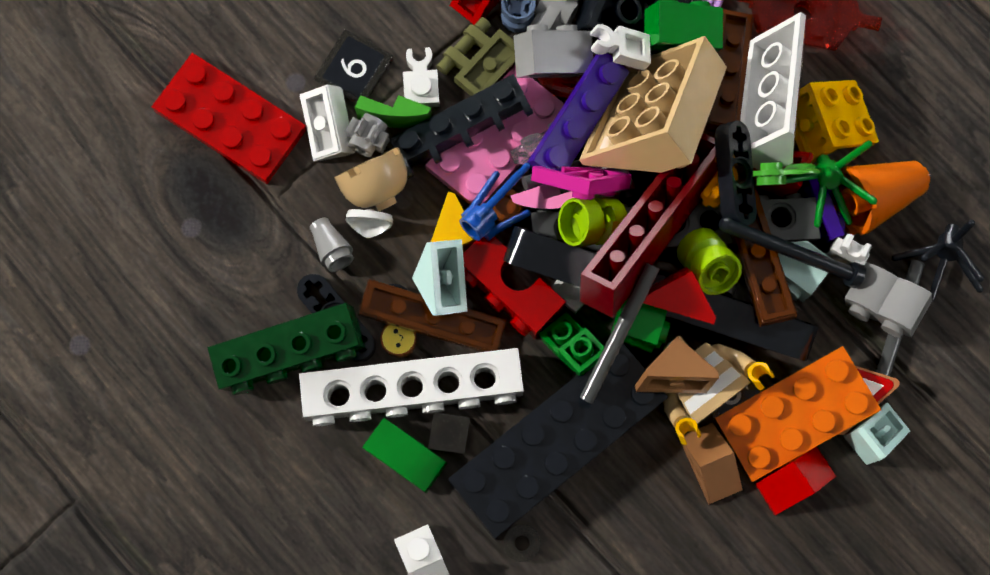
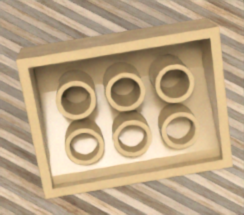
(658, 111)

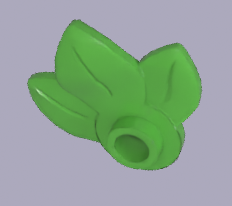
(775, 174)

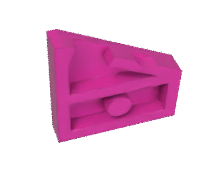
(583, 181)

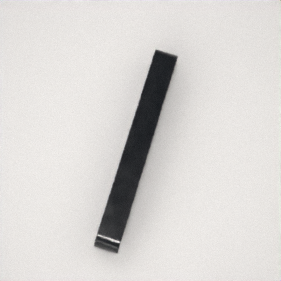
(733, 316)

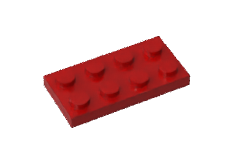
(229, 118)

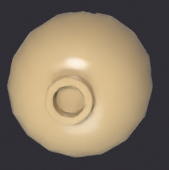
(375, 181)

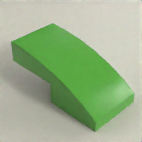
(403, 114)

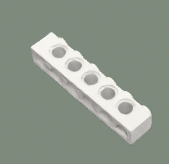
(319, 385)

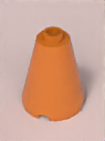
(892, 185)

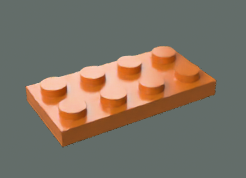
(797, 414)

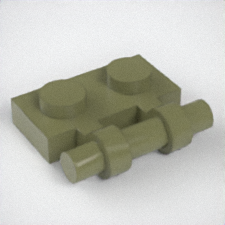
(487, 65)

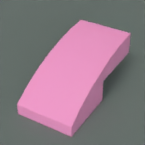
(542, 197)

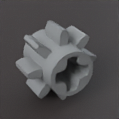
(367, 135)

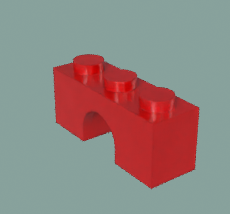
(529, 308)

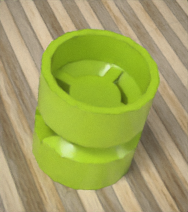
(589, 221)
(710, 260)

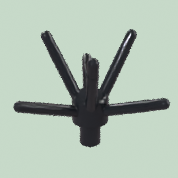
(948, 249)

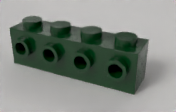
(286, 348)

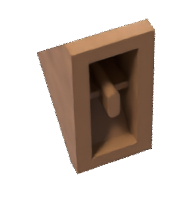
(678, 371)
(713, 463)

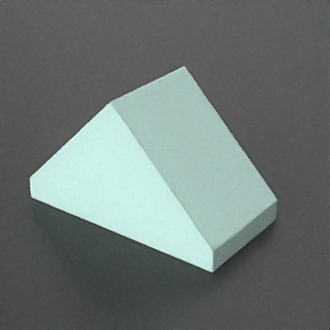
(442, 277)
(877, 435)

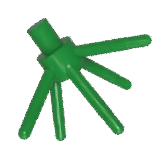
(830, 178)

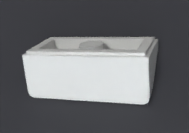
(326, 122)

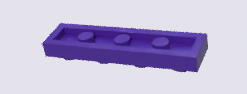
(579, 114)

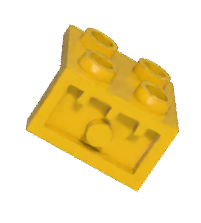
(832, 118)

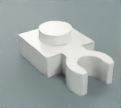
(626, 45)
(421, 83)
(848, 250)

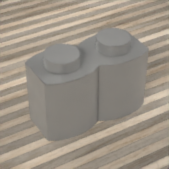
(889, 300)

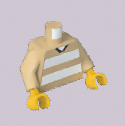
(734, 369)

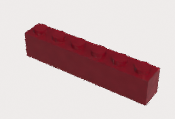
(646, 231)

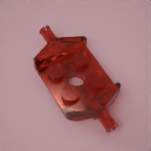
(829, 20)

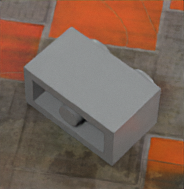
(552, 52)

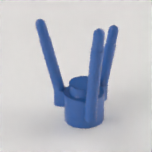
(480, 220)

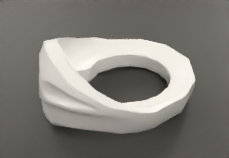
(369, 222)

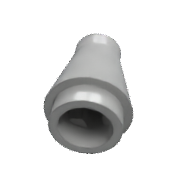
(331, 246)

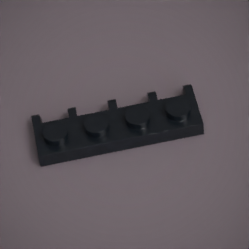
(461, 123)

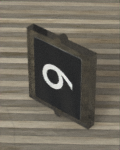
(354, 66)

